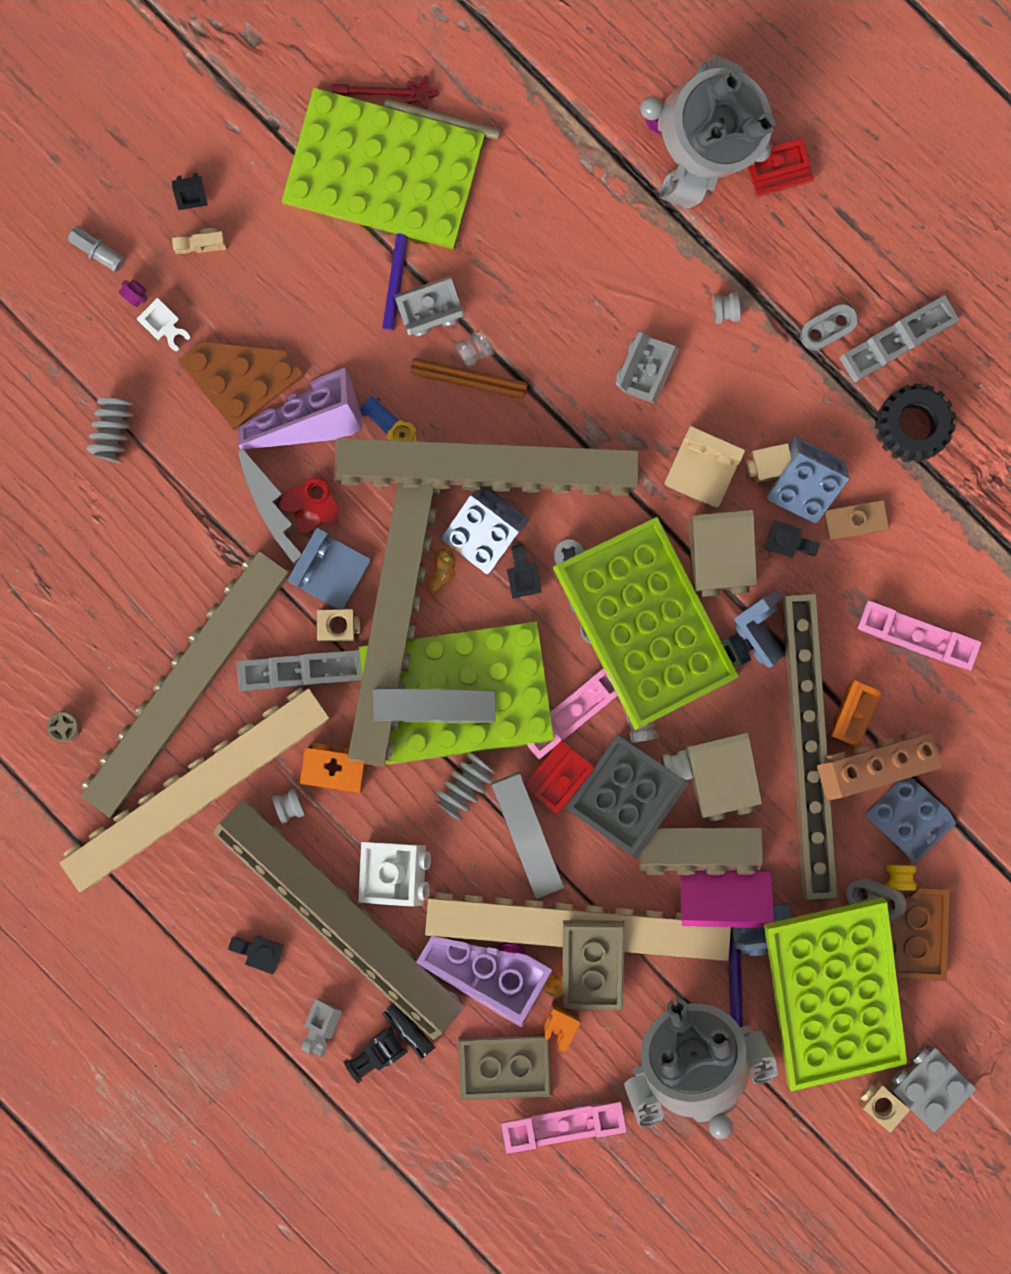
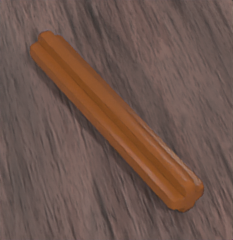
(468, 378)

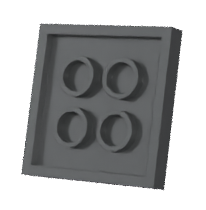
(627, 796)

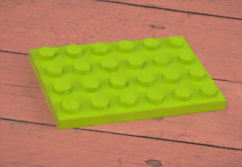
(383, 168)
(645, 622)
(477, 660)
(836, 993)

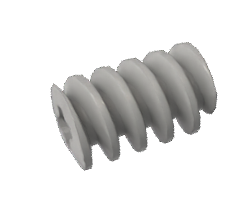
(109, 429)
(464, 787)

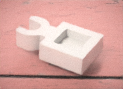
(160, 322)

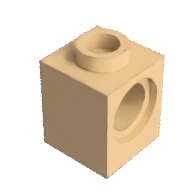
(768, 463)
(324, 621)
(892, 1115)

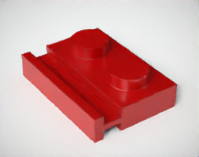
(784, 169)
(558, 777)

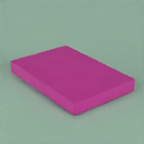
(727, 900)

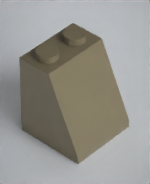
(722, 552)
(724, 776)

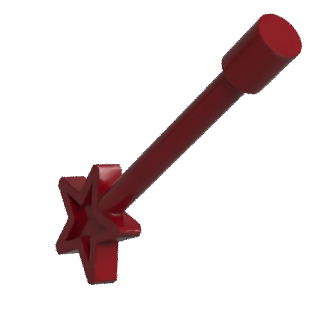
(416, 92)

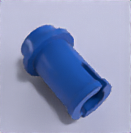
(378, 414)

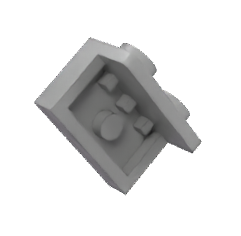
(429, 306)
(646, 367)

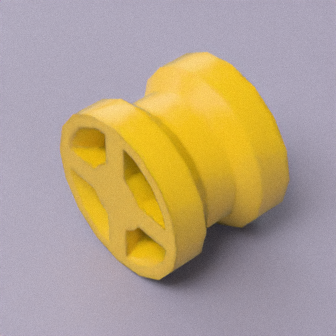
(901, 877)

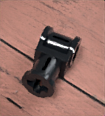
(377, 1053)

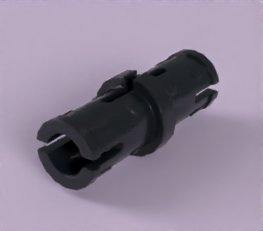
(408, 1031)

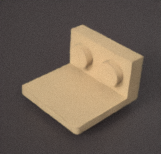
(704, 467)

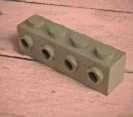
(703, 850)

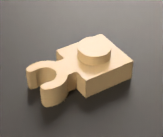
(206, 241)

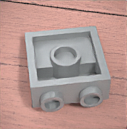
(931, 1087)

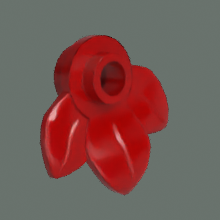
(309, 509)

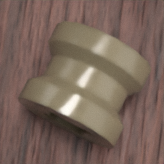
(58, 727)

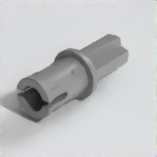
(96, 249)

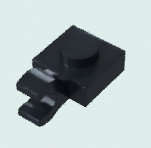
(786, 539)
(523, 578)
(261, 954)

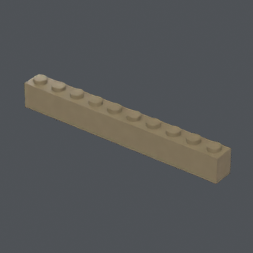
(485, 465)
(392, 619)
(185, 684)
(808, 746)
(338, 919)

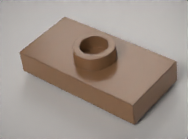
(856, 520)

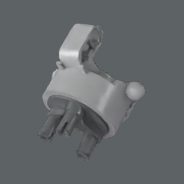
(711, 128)
(697, 1066)

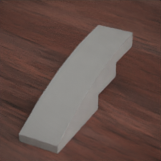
(899, 339)
(266, 498)
(299, 670)
(434, 705)
(527, 835)

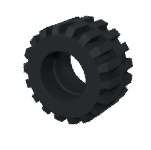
(936, 409)

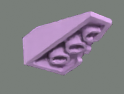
(317, 415)
(493, 977)

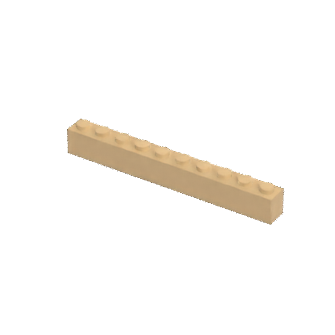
(195, 790)
(544, 926)

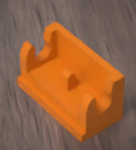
(854, 714)
(563, 1021)

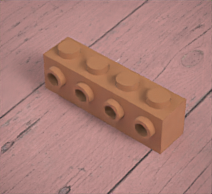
(878, 766)

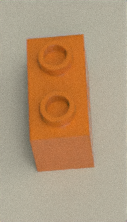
(316, 774)

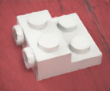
(393, 874)

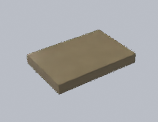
(593, 965)
(504, 1067)

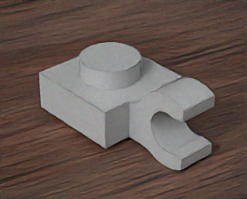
(321, 1025)

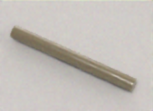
(489, 131)

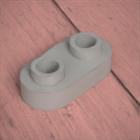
(827, 327)
(876, 890)

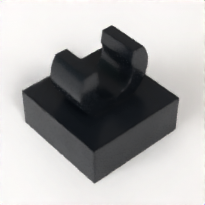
(189, 192)
(737, 650)

